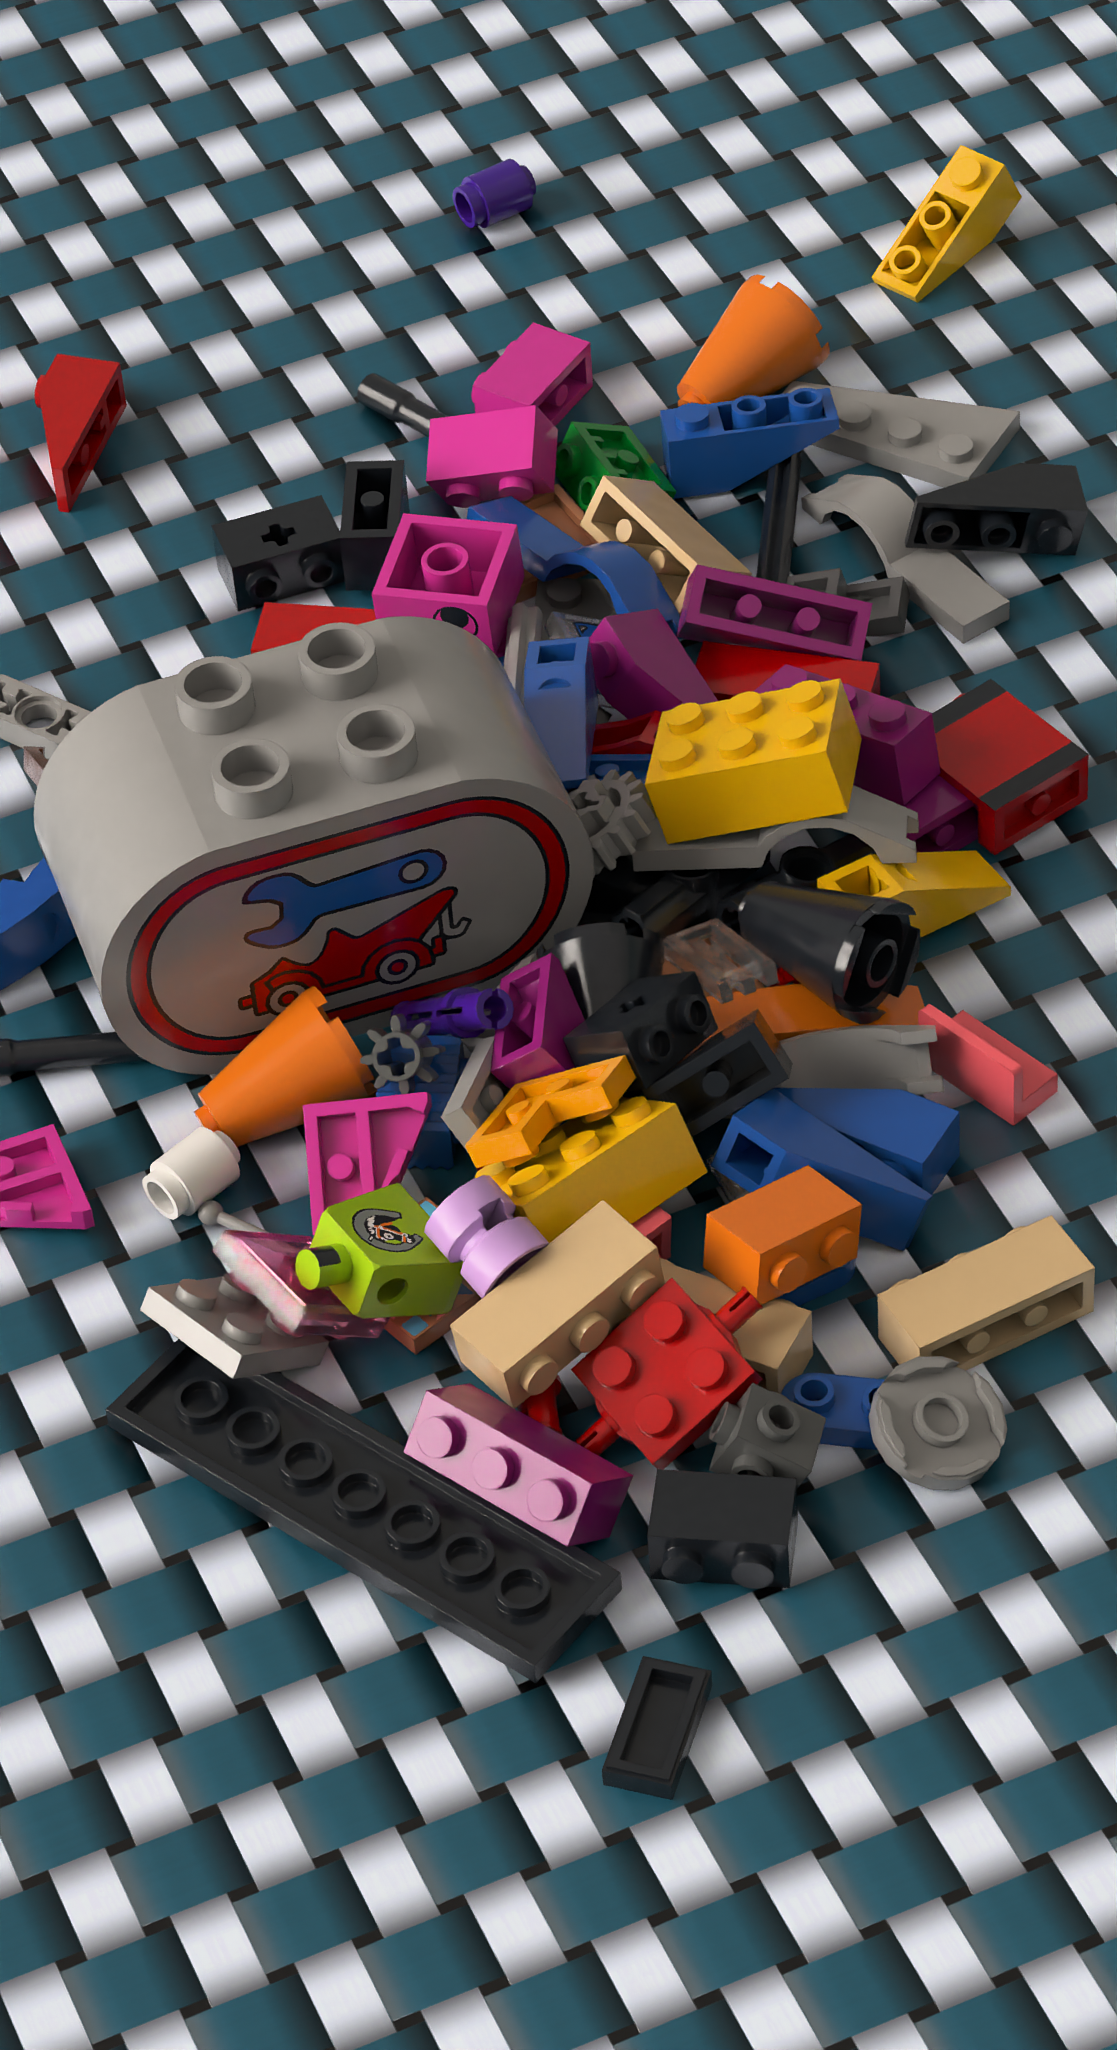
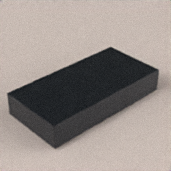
(657, 1728)

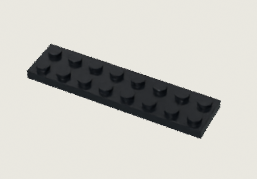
(368, 1507)

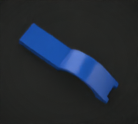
(554, 554)

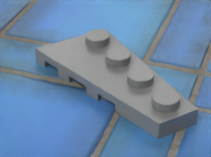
(917, 435)

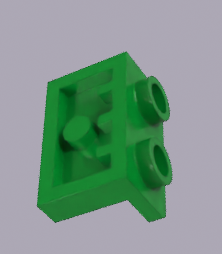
(603, 450)

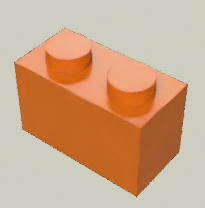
(782, 1235)

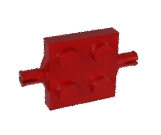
(666, 1373)

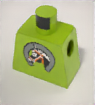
(380, 1258)

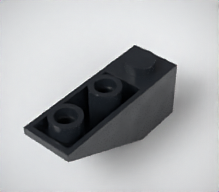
(1004, 511)

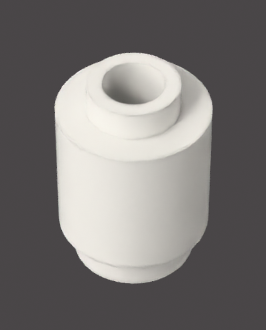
(192, 1173)

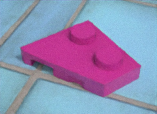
(360, 1145)
(40, 1184)

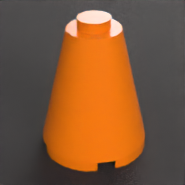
(755, 347)
(288, 1065)

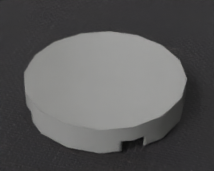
(937, 1423)

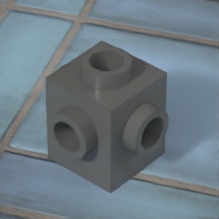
(765, 1436)

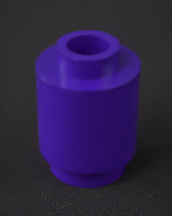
(494, 194)

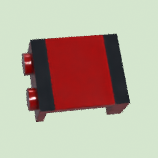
(1008, 764)

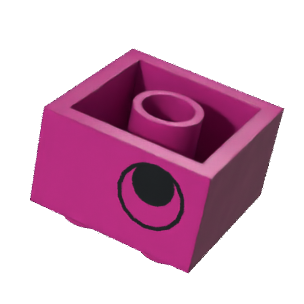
(452, 574)

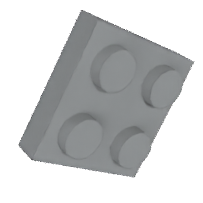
(229, 1327)

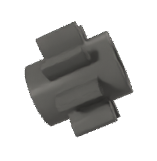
(408, 1038)

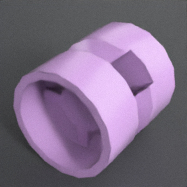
(480, 1230)

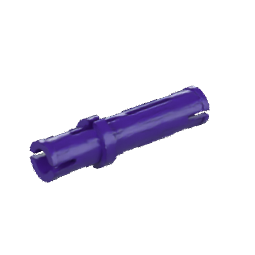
(460, 1012)

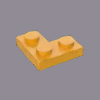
(542, 1104)

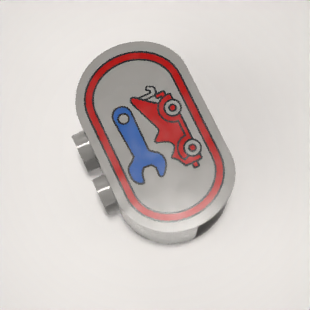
(306, 821)

